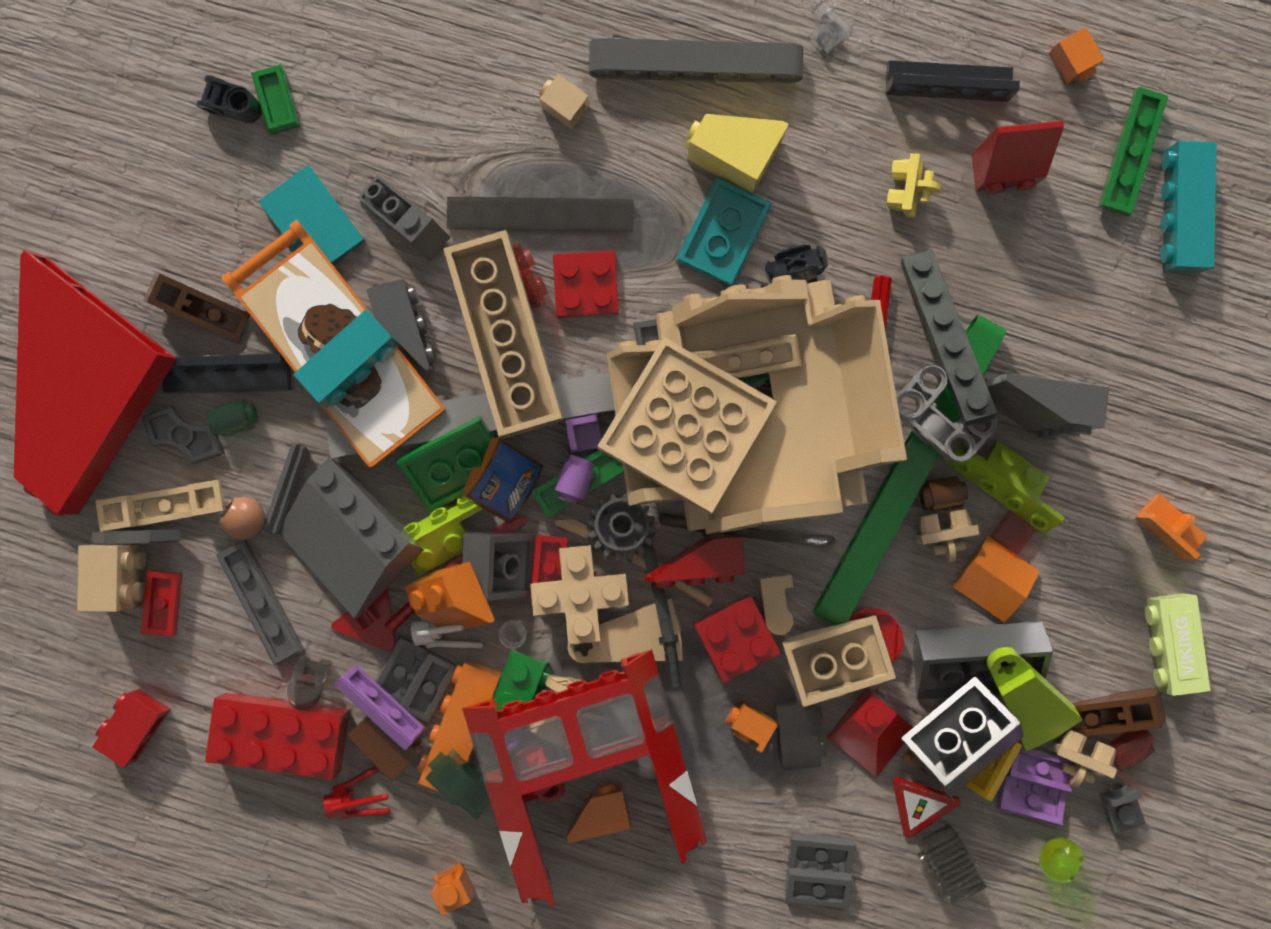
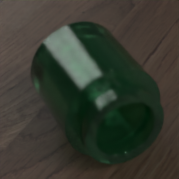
(232, 418)

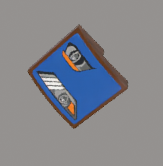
(502, 480)

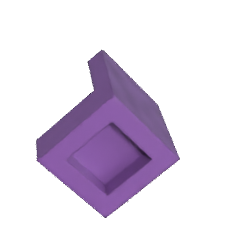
(583, 433)

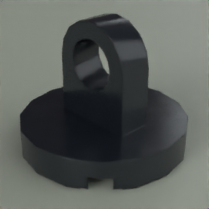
(799, 263)

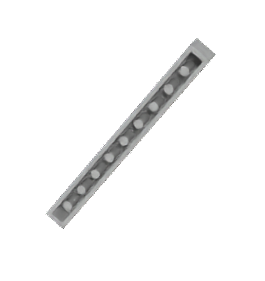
(576, 397)

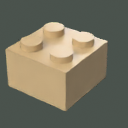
(110, 577)

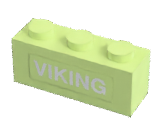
(1177, 644)

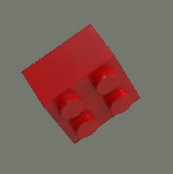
(736, 637)

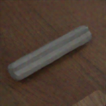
(285, 488)

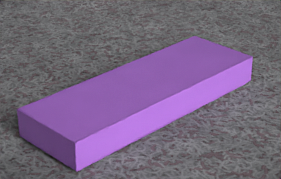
(380, 706)

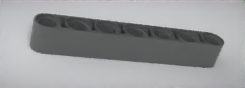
(695, 60)

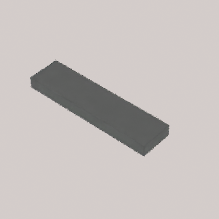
(260, 602)

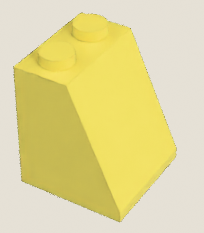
(735, 147)

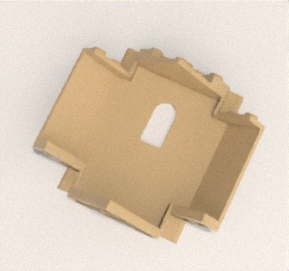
(828, 415)

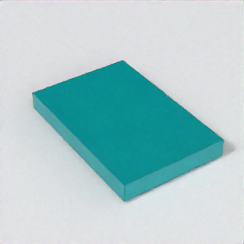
(312, 204)
(724, 232)

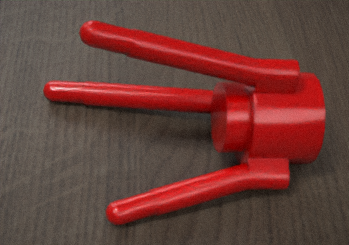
(343, 803)

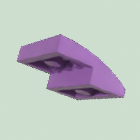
(1036, 787)

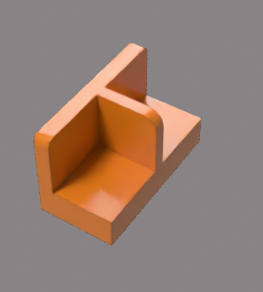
(1172, 527)

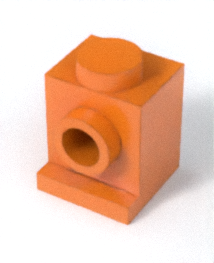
(751, 725)
(452, 889)

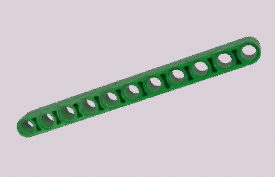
(895, 497)

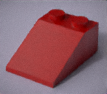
(1016, 156)

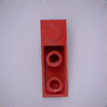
(704, 559)

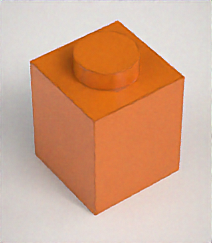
(1077, 56)

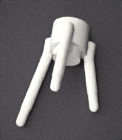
(427, 633)

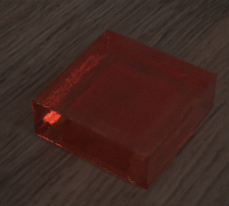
(1013, 532)

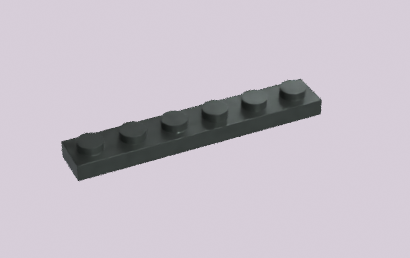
(948, 338)

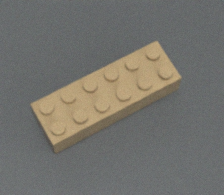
(503, 334)

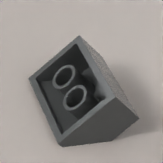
(963, 736)

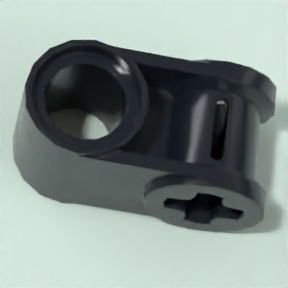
(225, 98)

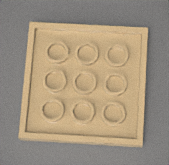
(687, 425)

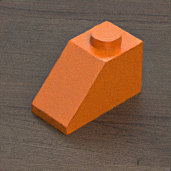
(601, 814)

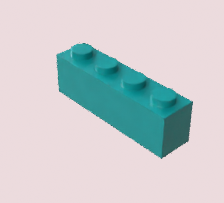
(1189, 207)

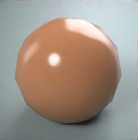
(242, 518)

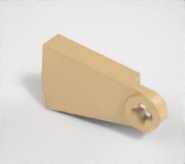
(629, 635)

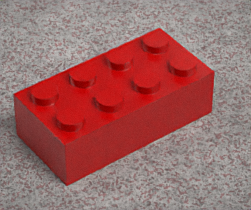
(276, 736)

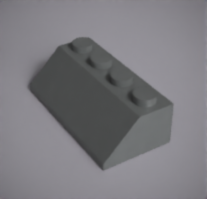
(953, 656)

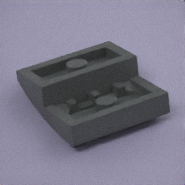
(415, 677)
(819, 870)

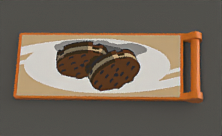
(301, 310)

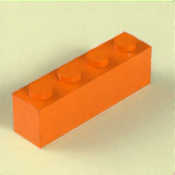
(473, 685)

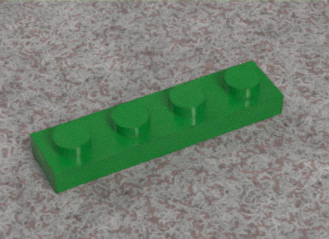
(1133, 151)

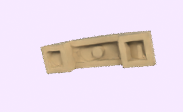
(160, 506)

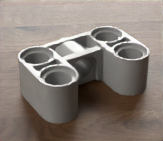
(932, 425)

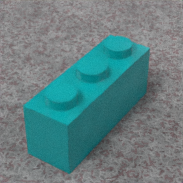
(346, 359)

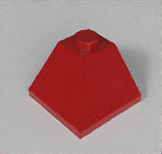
(870, 732)

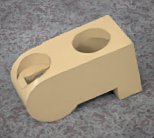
(774, 603)

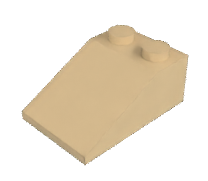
(837, 660)

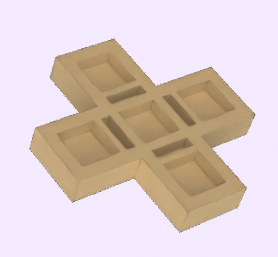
(579, 594)

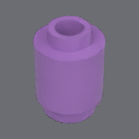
(574, 479)

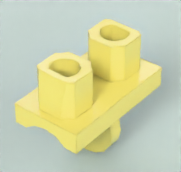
(911, 172)

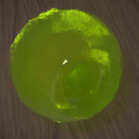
(1060, 860)

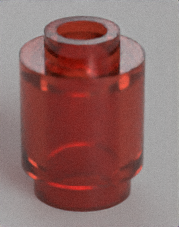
(1132, 748)

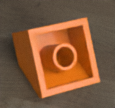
(450, 597)

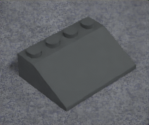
(1050, 405)
(347, 537)

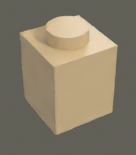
(563, 101)

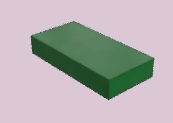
(275, 99)

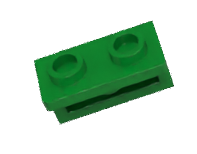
(520, 679)

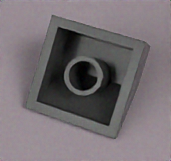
(501, 562)

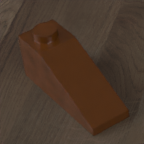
(196, 306)
(1121, 713)

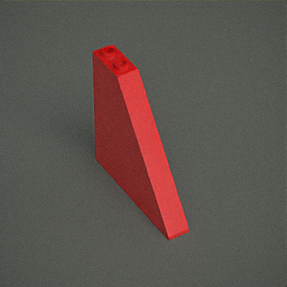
(77, 385)

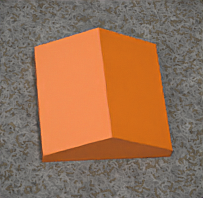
(996, 579)

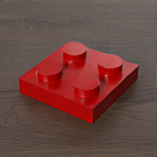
(585, 284)

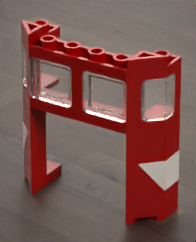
(571, 737)

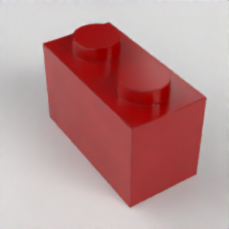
(130, 727)

